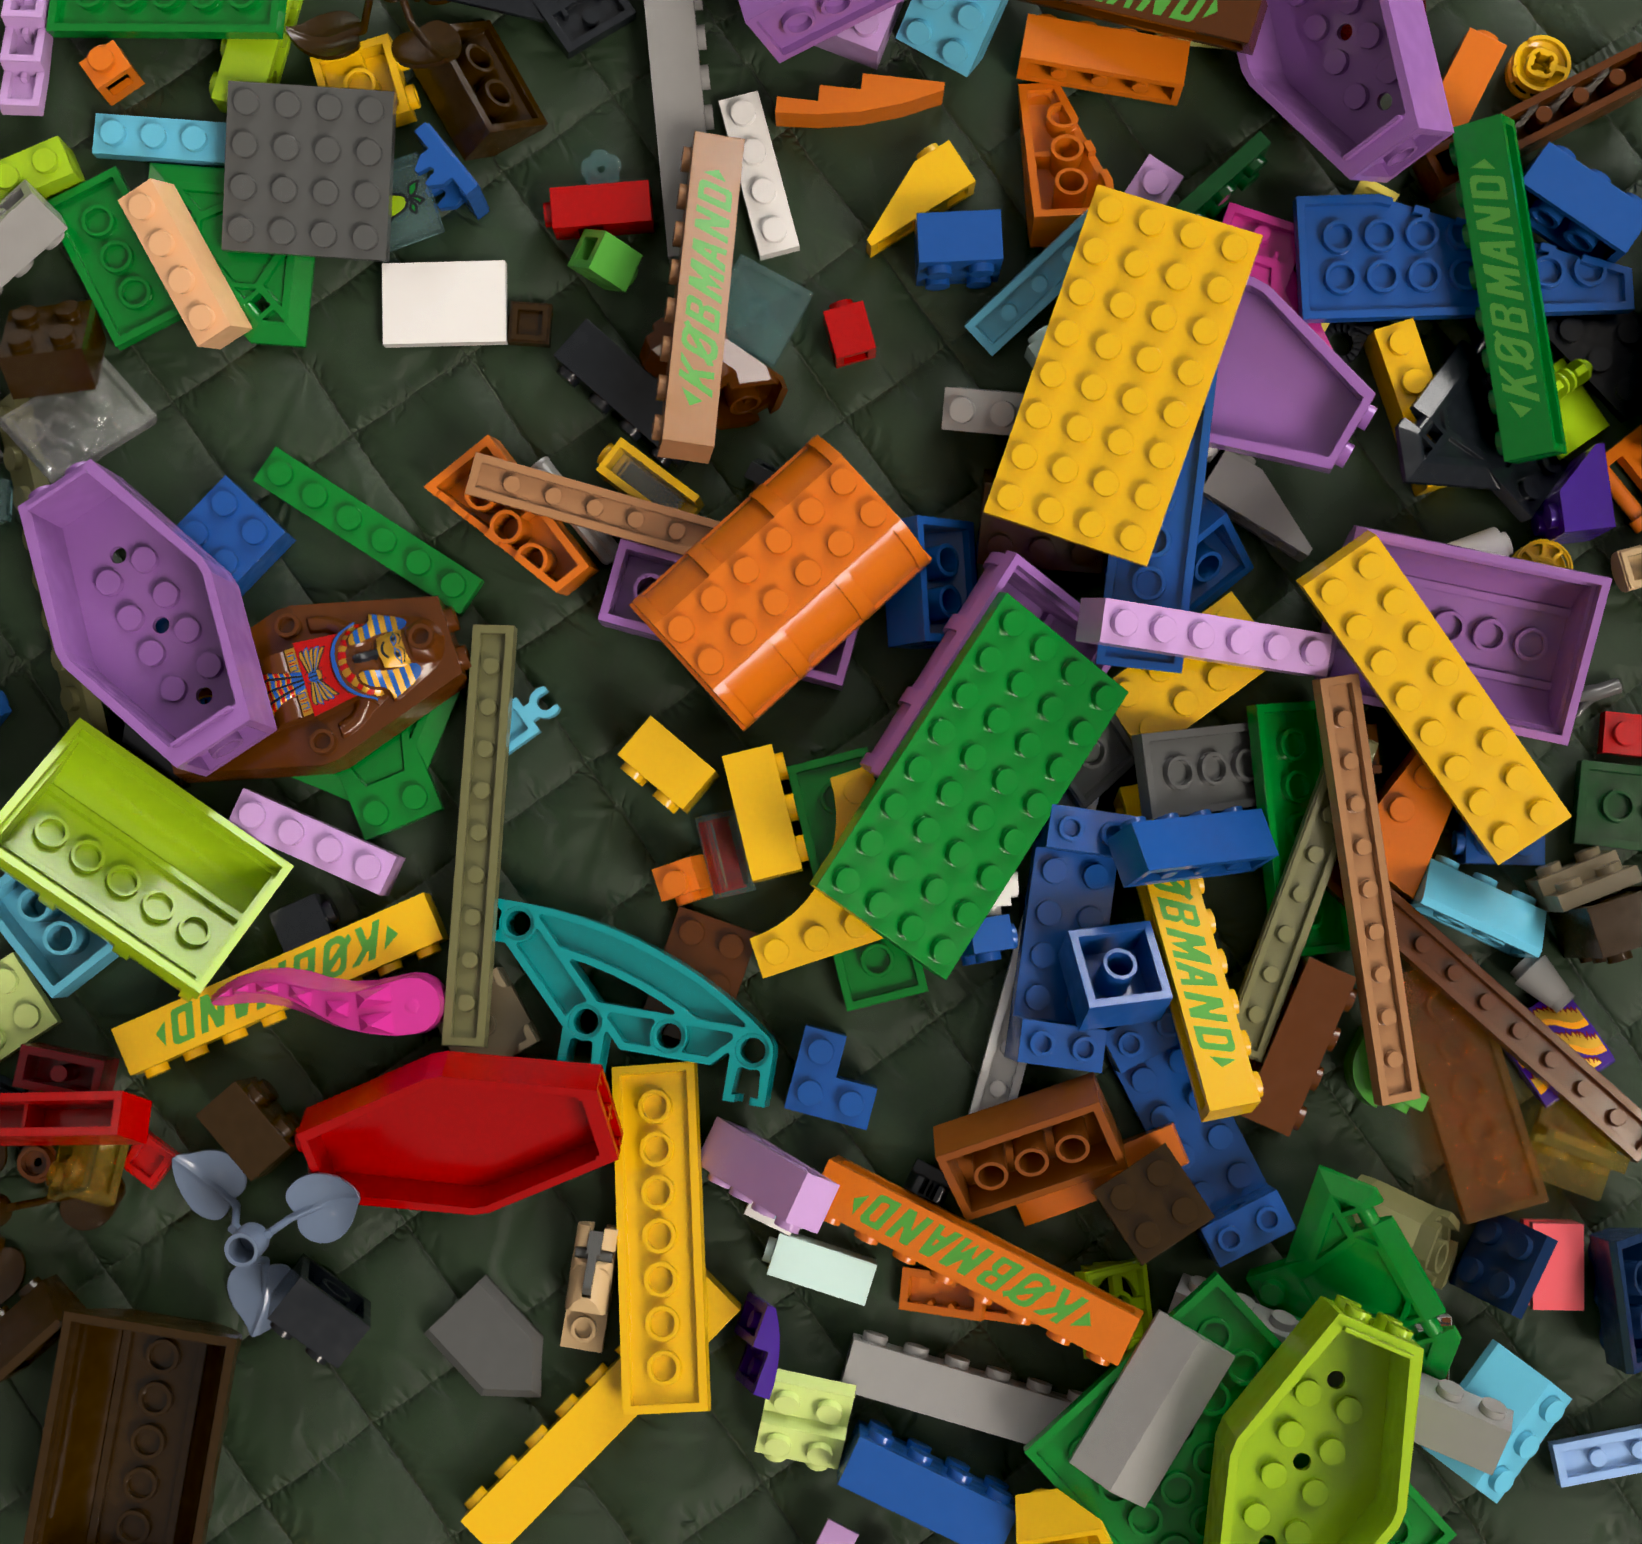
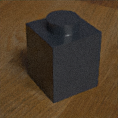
(304, 921)

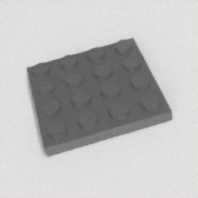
(309, 171)

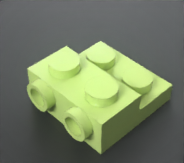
(805, 1420)

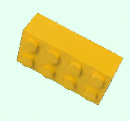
(1175, 700)

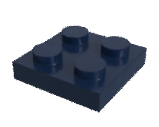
(1503, 1263)

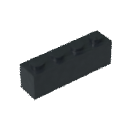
(614, 384)

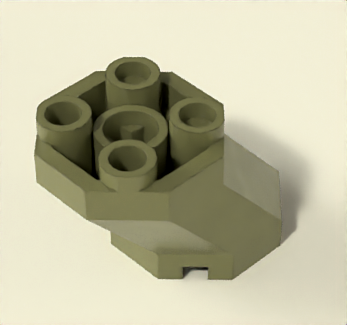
(1424, 1228)

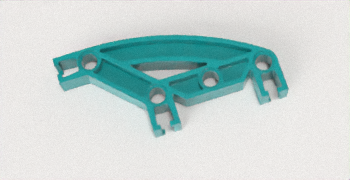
(707, 1016)

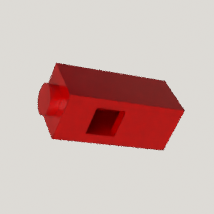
(611, 207)

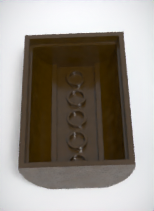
(132, 1429)

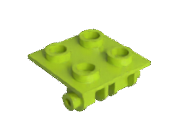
(1578, 411)

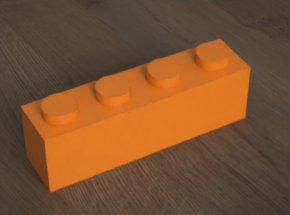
(1103, 59)

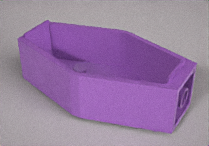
(1336, 86)
(108, 612)

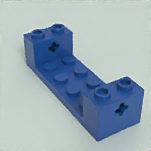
(1066, 890)
(1221, 1164)

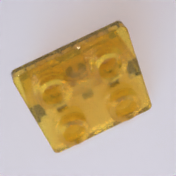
(1573, 1152)
(87, 1173)

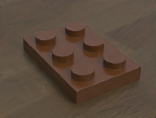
(710, 947)

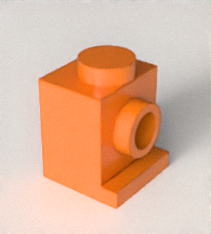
(105, 66)
(683, 880)

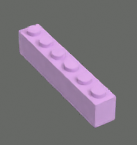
(1203, 637)

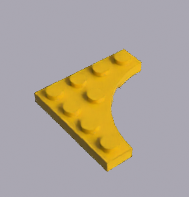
(819, 924)

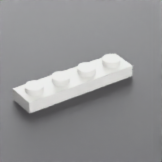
(760, 177)

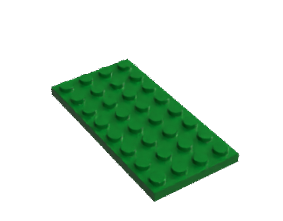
(970, 786)

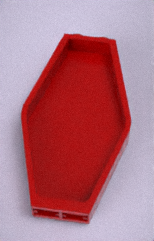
(464, 1131)

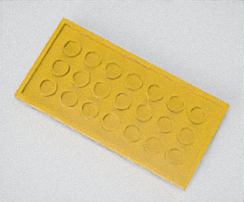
(1122, 374)

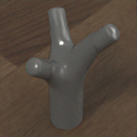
(1598, 691)

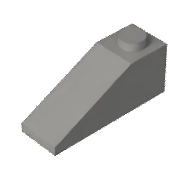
(1254, 504)

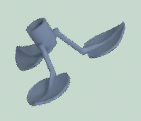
(319, 1203)

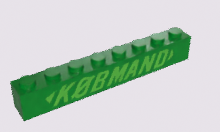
(1507, 290)

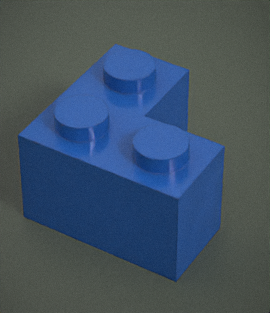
(818, 1088)

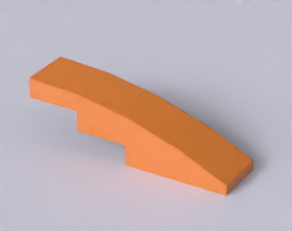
(877, 101)
(1081, 1194)
(927, 1295)

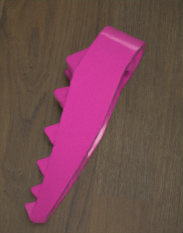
(384, 1006)

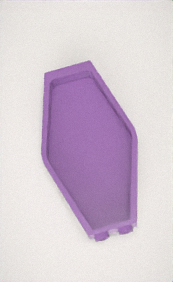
(1285, 389)

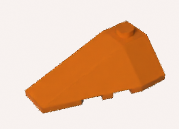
(1056, 161)

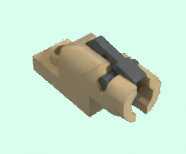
(590, 1288)

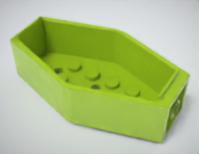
(1353, 1434)

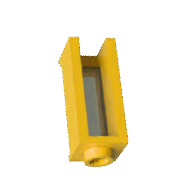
(642, 478)

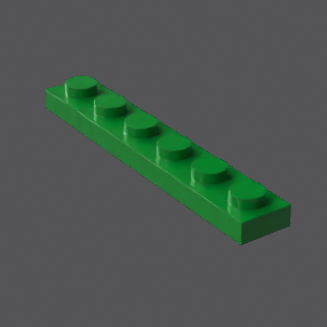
(368, 531)

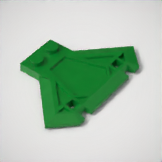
(280, 279)
(394, 781)
(1358, 1261)

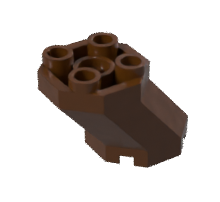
(745, 381)

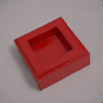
(150, 1161)

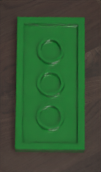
(113, 260)

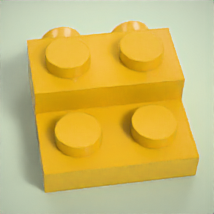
(371, 69)

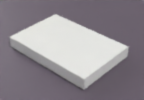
(444, 304)

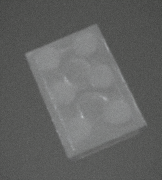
(78, 425)

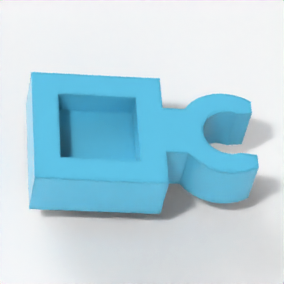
(524, 718)

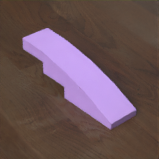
(25, 57)

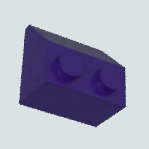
(1579, 502)

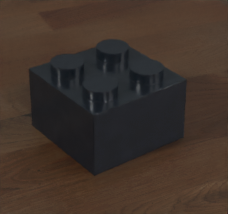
(319, 1312)

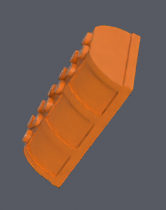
(781, 581)

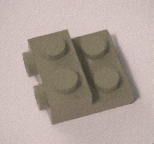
(1581, 881)

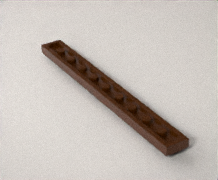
(1512, 1026)

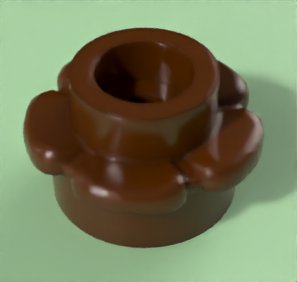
(27, 1166)

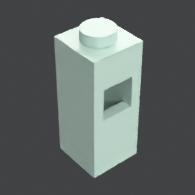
(820, 1266)

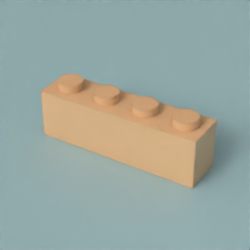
(185, 264)

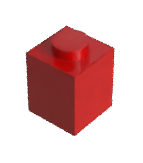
(849, 332)

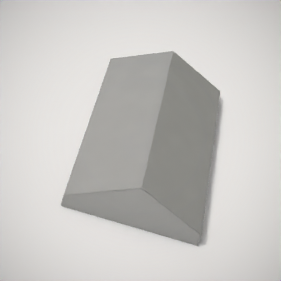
(1151, 1409)

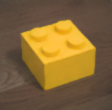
(668, 765)

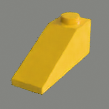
(931, 185)

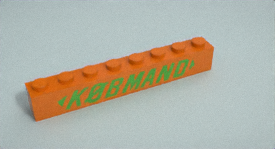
(981, 1262)

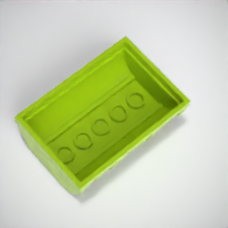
(136, 859)

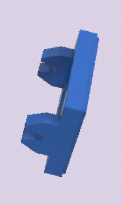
(448, 175)

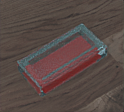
(724, 854)

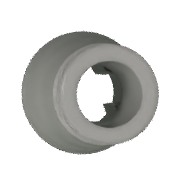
(1542, 982)

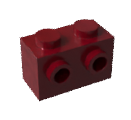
(62, 1069)

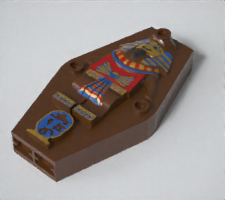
(346, 682)

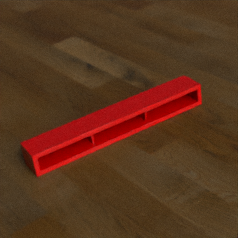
(73, 1118)

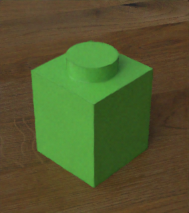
(605, 260)

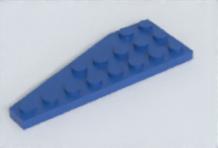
(1401, 262)

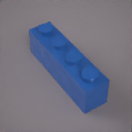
(1191, 846)

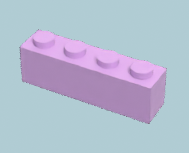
(316, 842)
(767, 1177)

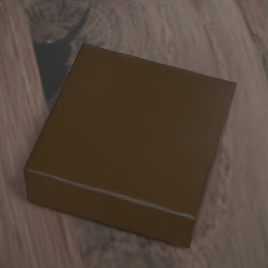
(530, 324)

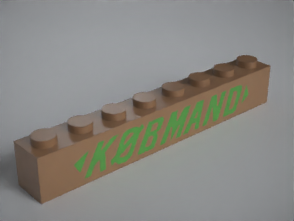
(700, 298)

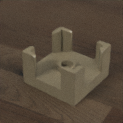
(510, 1023)

